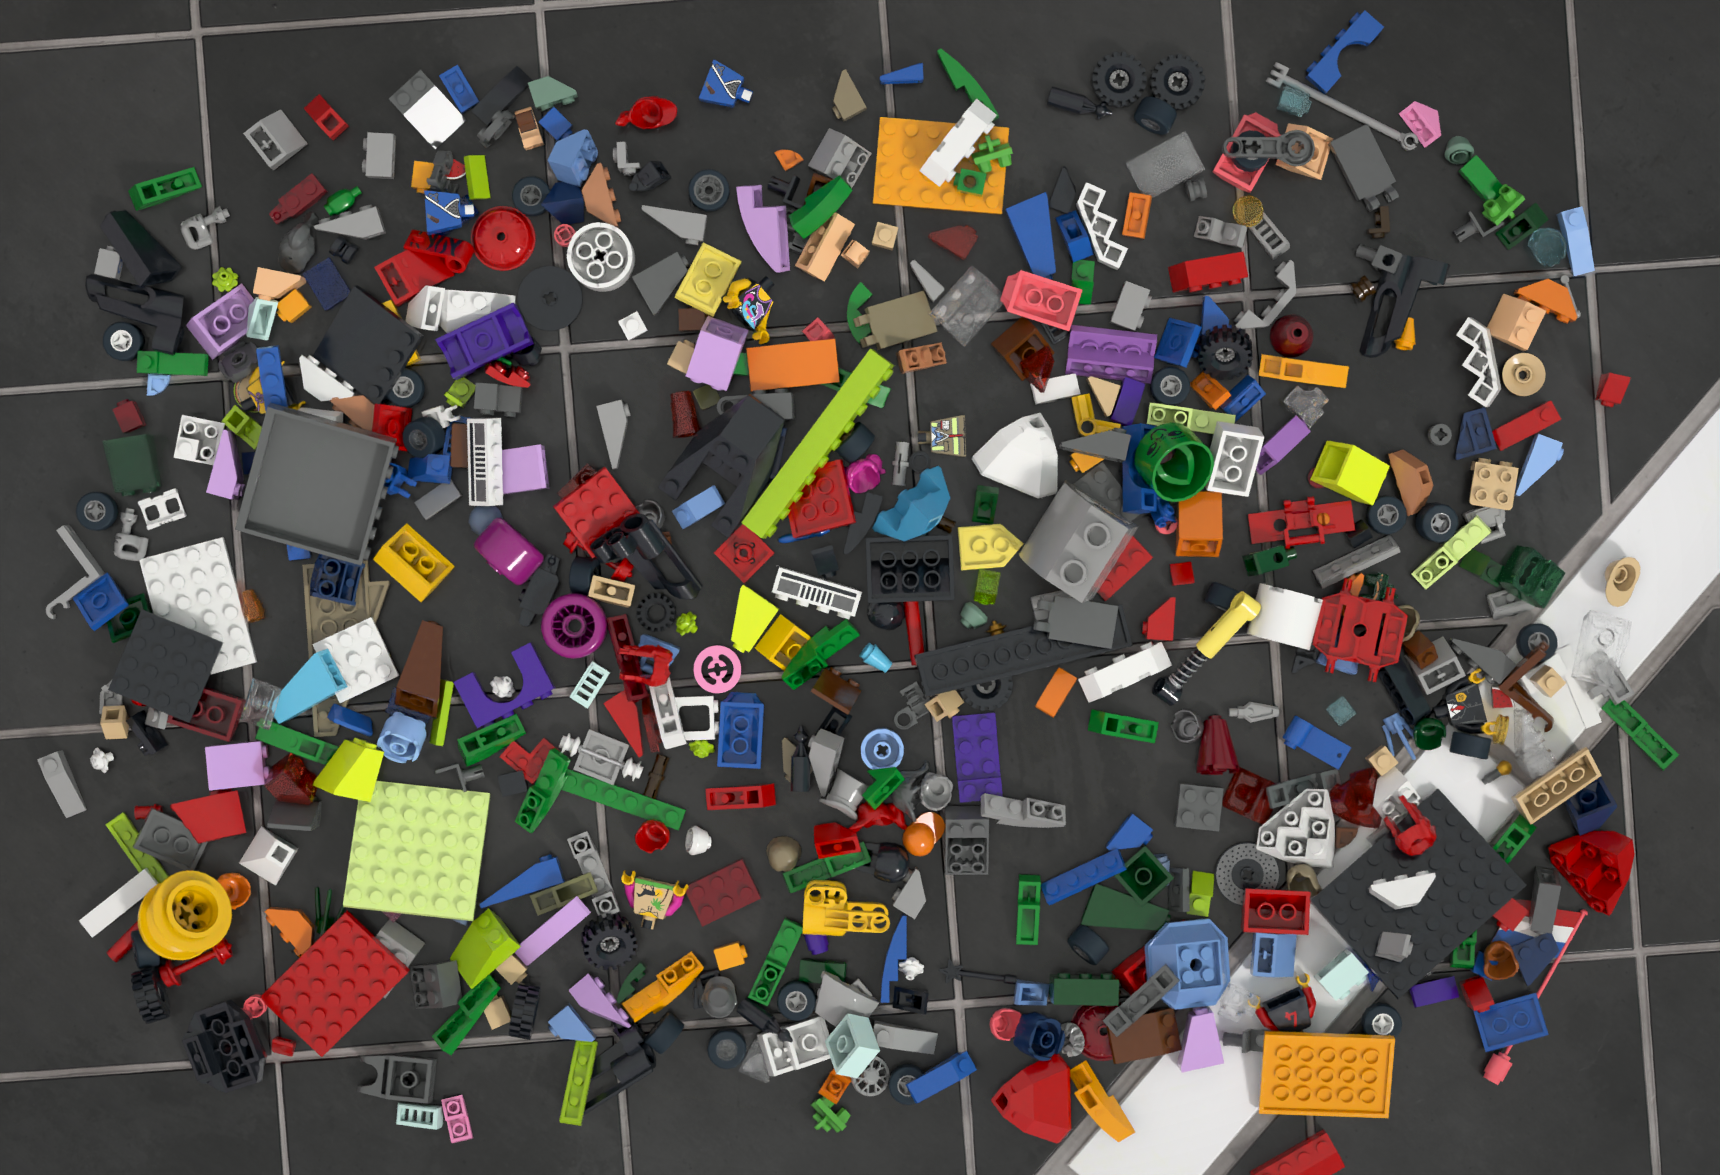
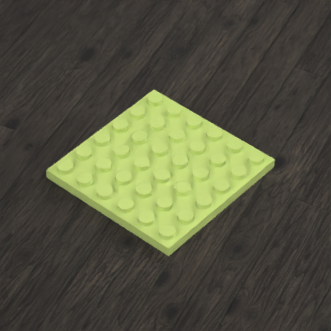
(417, 851)

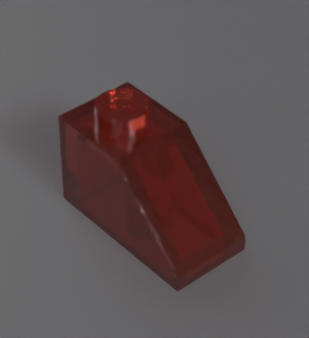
(957, 240)

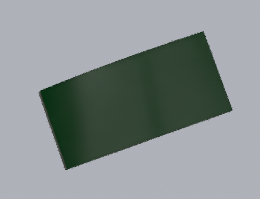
(811, 970)
(628, 987)

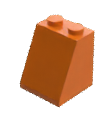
(1199, 525)

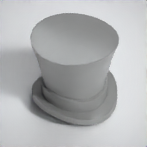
(845, 794)

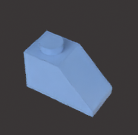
(698, 507)
(570, 1025)

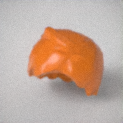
(236, 887)

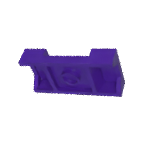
(484, 340)
(976, 756)

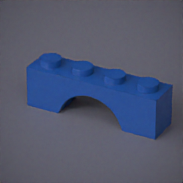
(1326, 72)
(1137, 494)

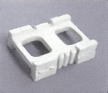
(165, 516)

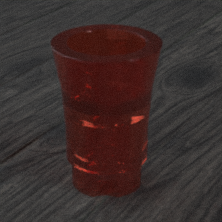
(684, 415)

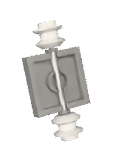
(601, 757)

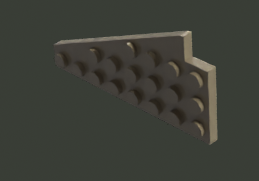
(330, 617)

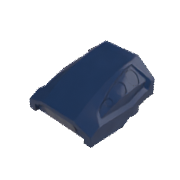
(335, 580)

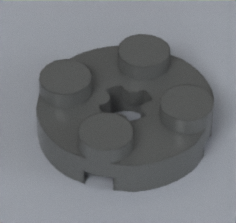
(497, 128)
(235, 369)

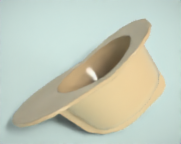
(1621, 580)

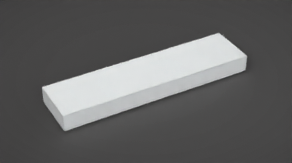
(118, 902)

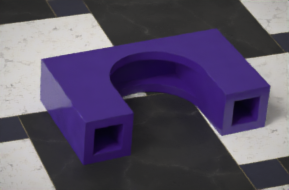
(535, 684)

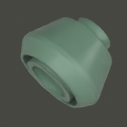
(1458, 150)
(972, 616)

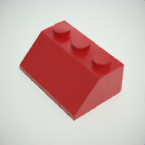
(1276, 911)

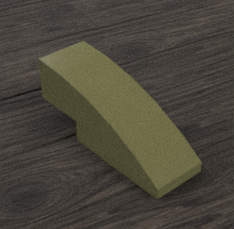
(563, 893)

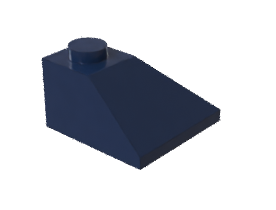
(1590, 807)

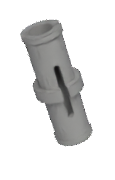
(900, 463)

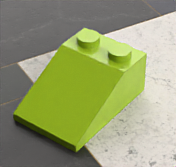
(484, 948)

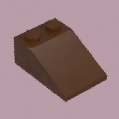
(836, 690)
(1147, 1037)

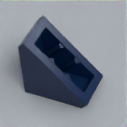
(565, 203)

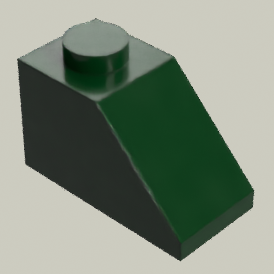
(1522, 226)

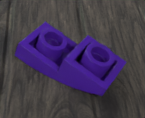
(1127, 402)
(1434, 991)

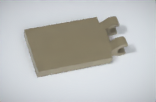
(897, 321)

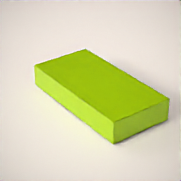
(476, 177)

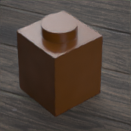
(691, 319)
(1420, 650)

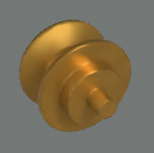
(996, 628)

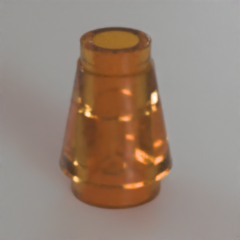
(252, 607)

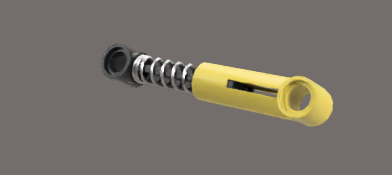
(1242, 609)

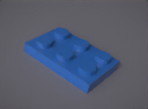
(1511, 1022)

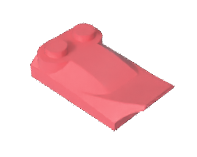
(1227, 169)
(1041, 299)

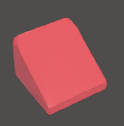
(818, 331)

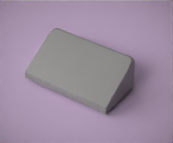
(437, 499)
(1505, 604)

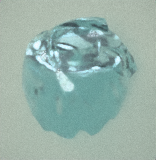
(1548, 246)

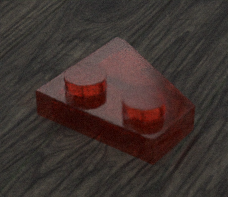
(650, 720)

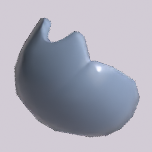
(482, 516)

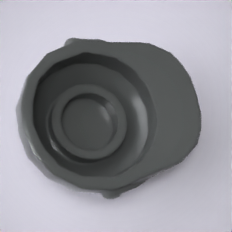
(719, 997)

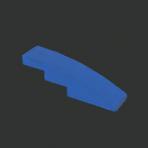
(896, 950)

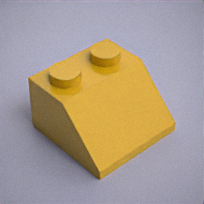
(782, 642)

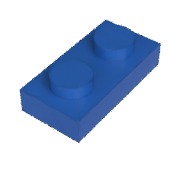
(459, 89)

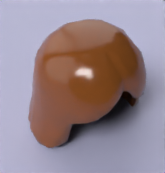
(1507, 963)

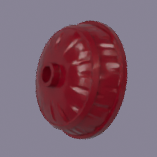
(1090, 1022)

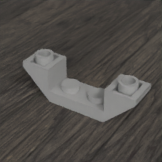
(1286, 277)
(590, 861)

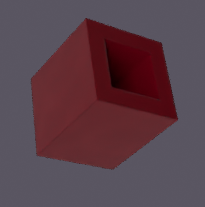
(128, 416)

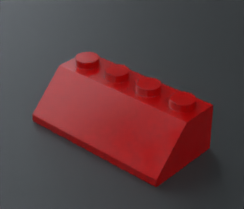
(1310, 1157)

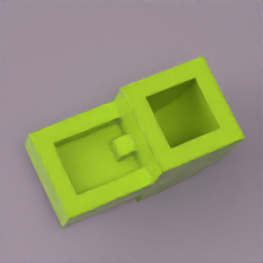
(243, 425)

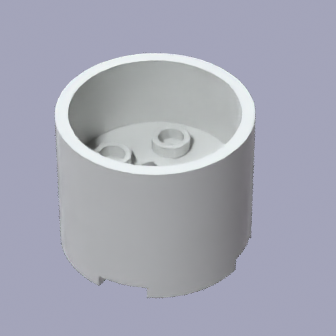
(617, 262)
(1285, 616)

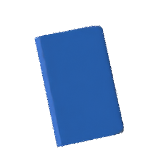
(1243, 397)
(351, 719)

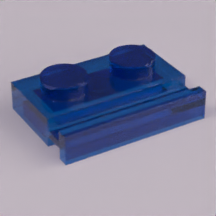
(327, 284)

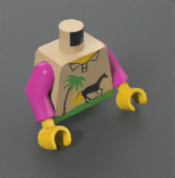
(652, 898)

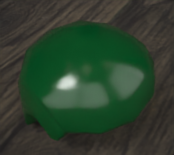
(1429, 733)

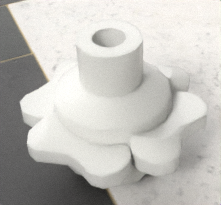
(502, 686)
(100, 760)
(911, 967)

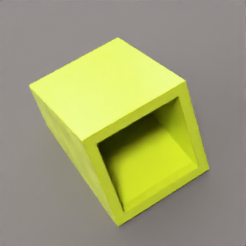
(1350, 472)
(751, 619)
(351, 770)

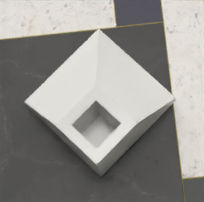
(198, 439)
(1388, 790)
(268, 855)

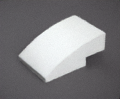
(805, 1050)

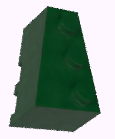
(1083, 989)

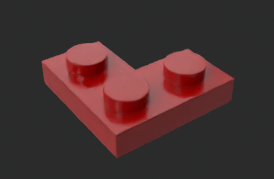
(528, 762)

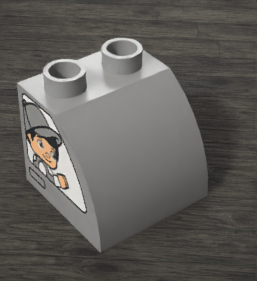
(1077, 542)

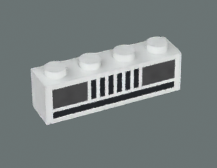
(485, 461)
(816, 592)

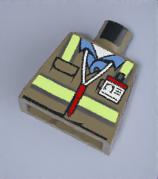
(946, 436)

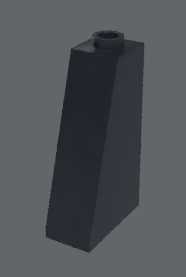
(139, 250)

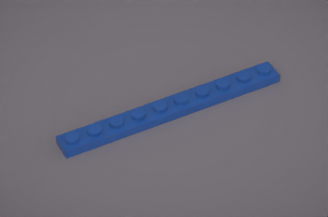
(275, 392)

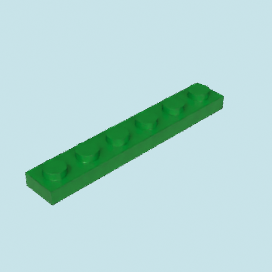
(623, 799)

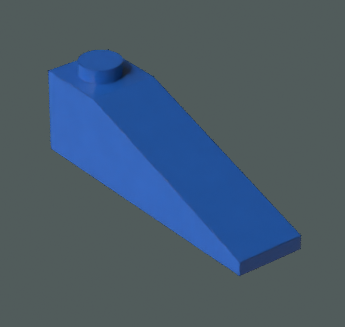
(537, 877)

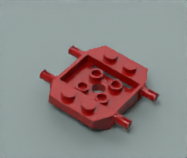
(1365, 612)

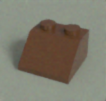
(1019, 343)

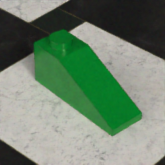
(164, 188)
(1123, 726)
(489, 740)
(1514, 838)

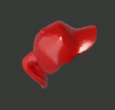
(649, 113)
(883, 815)

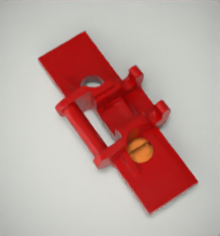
(1303, 514)

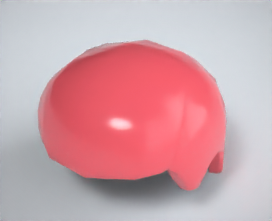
(1004, 1023)

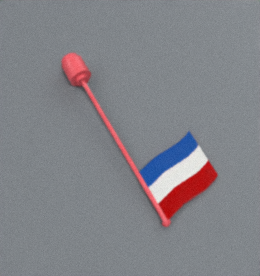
(1564, 928)

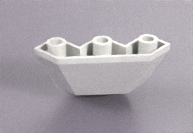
(1022, 457)
(1301, 831)

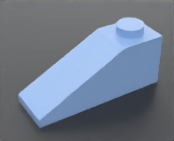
(1576, 233)
(1539, 459)

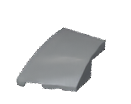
(839, 998)

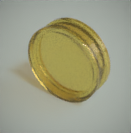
(1248, 211)
(1501, 728)

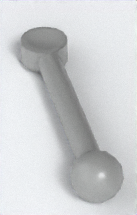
(1564, 280)

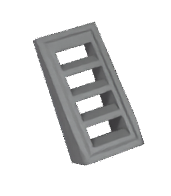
(1279, 250)
(930, 285)

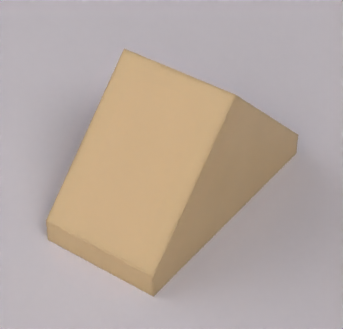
(1105, 393)

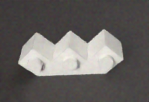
(958, 143)
(1099, 227)
(1481, 361)
(1124, 671)

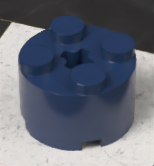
(1039, 1036)

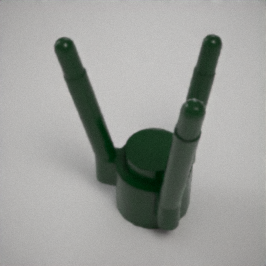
(325, 921)

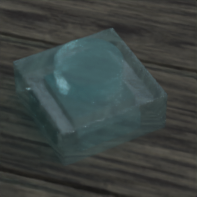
(1341, 711)

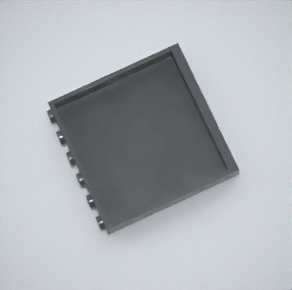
(316, 484)

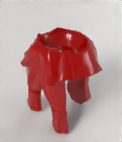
(661, 657)
(1421, 831)

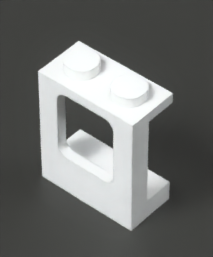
(713, 708)

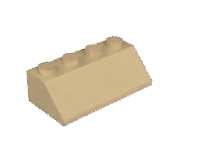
(1556, 785)

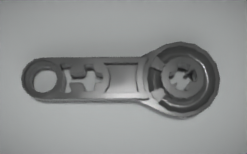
(1275, 147)

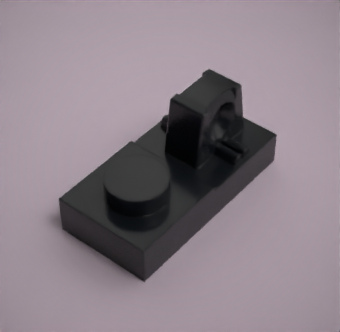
(150, 737)

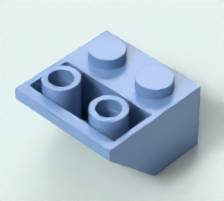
(573, 158)
(1273, 955)

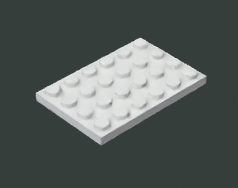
(201, 593)

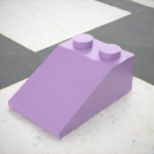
(222, 322)
(227, 473)

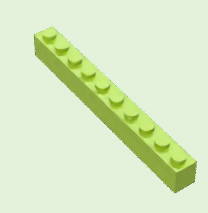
(818, 443)

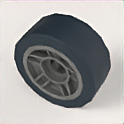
(712, 179)

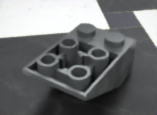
(966, 841)

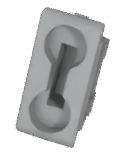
(1491, 518)

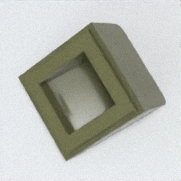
(706, 397)

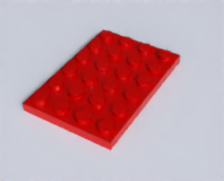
(334, 983)

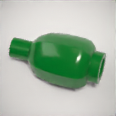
(341, 200)

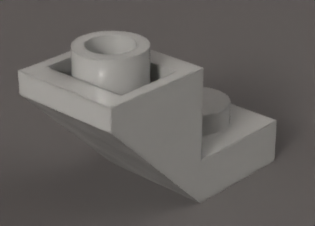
(1220, 232)

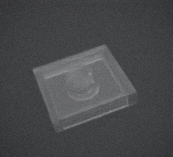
(261, 703)

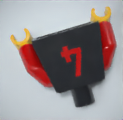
(1289, 1010)

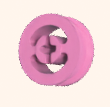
(719, 686)

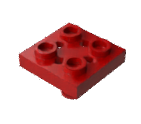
(744, 553)

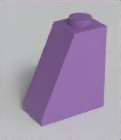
(1281, 443)

